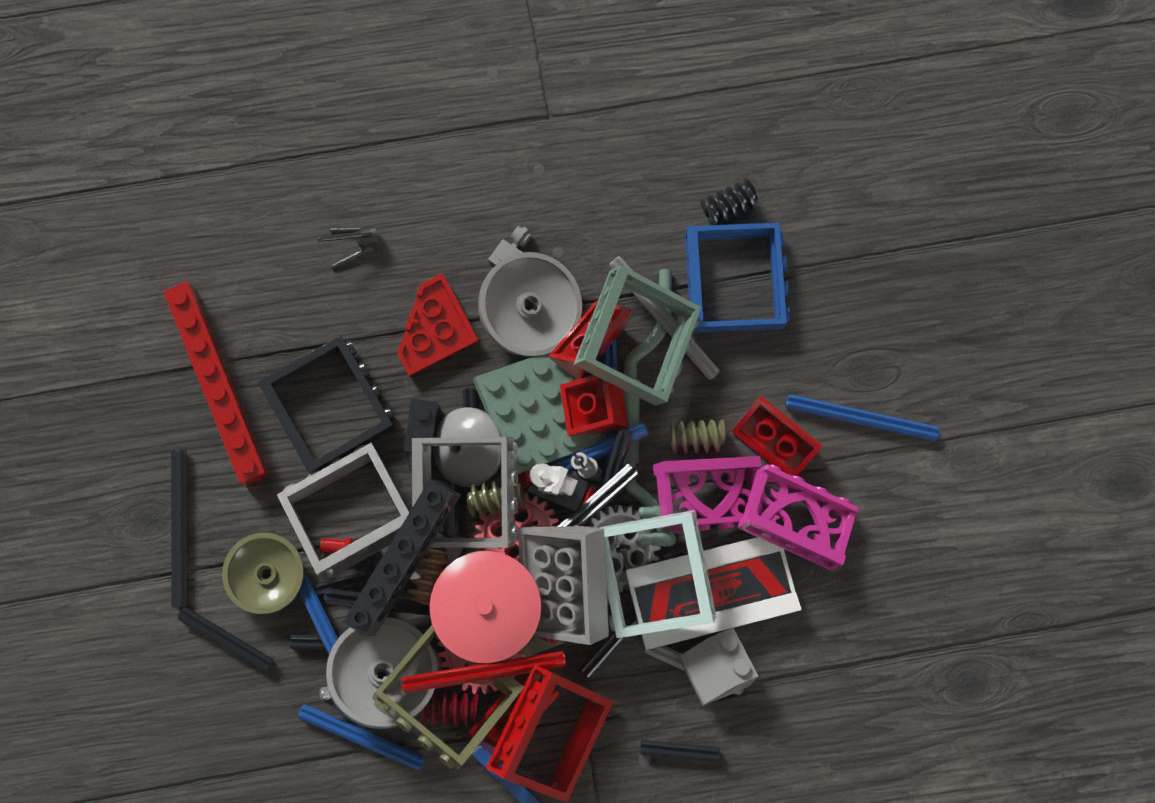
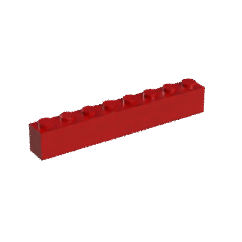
(216, 384)

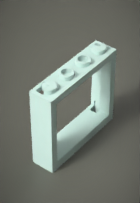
(698, 567)

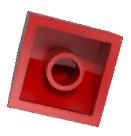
(593, 406)

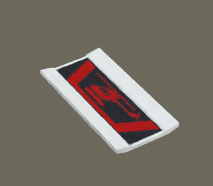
(746, 581)

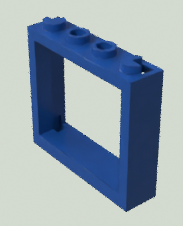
(777, 262)

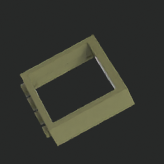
(429, 741)

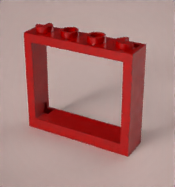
(523, 724)

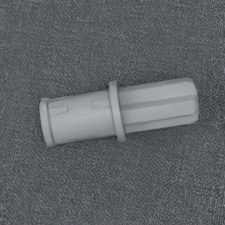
(587, 467)

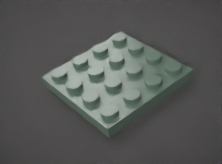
(529, 406)

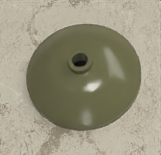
(245, 567)

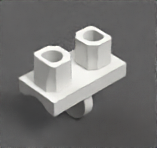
(552, 480)

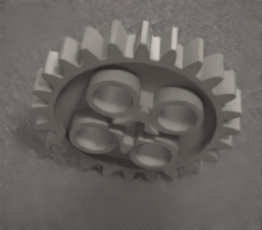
(622, 557)

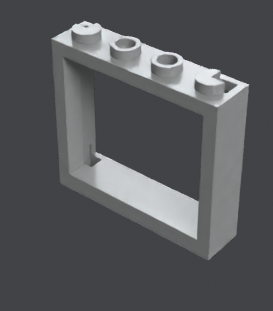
(422, 473)
(362, 547)

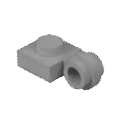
(504, 249)

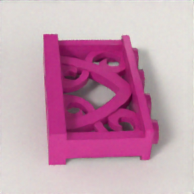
(680, 474)
(813, 497)

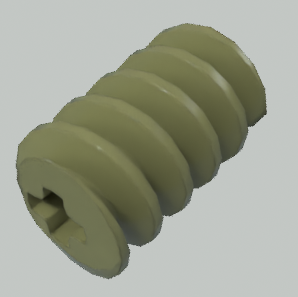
(697, 436)
(491, 499)

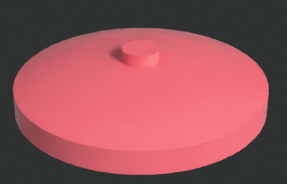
(485, 607)

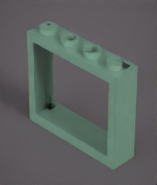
(679, 345)

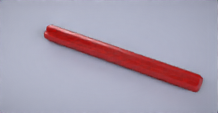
(481, 672)

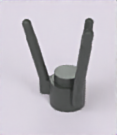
(365, 236)

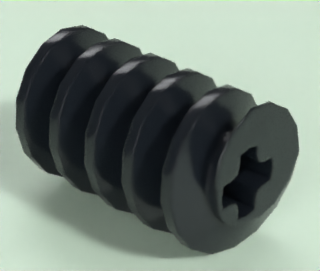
(729, 202)

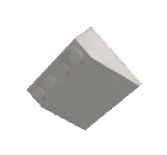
(570, 580)

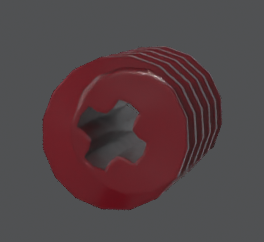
(450, 709)

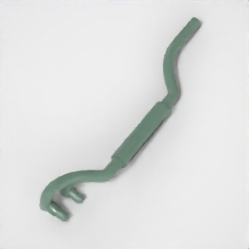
(632, 404)

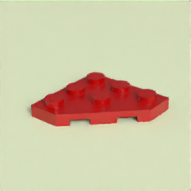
(434, 328)

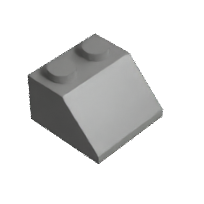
(718, 667)

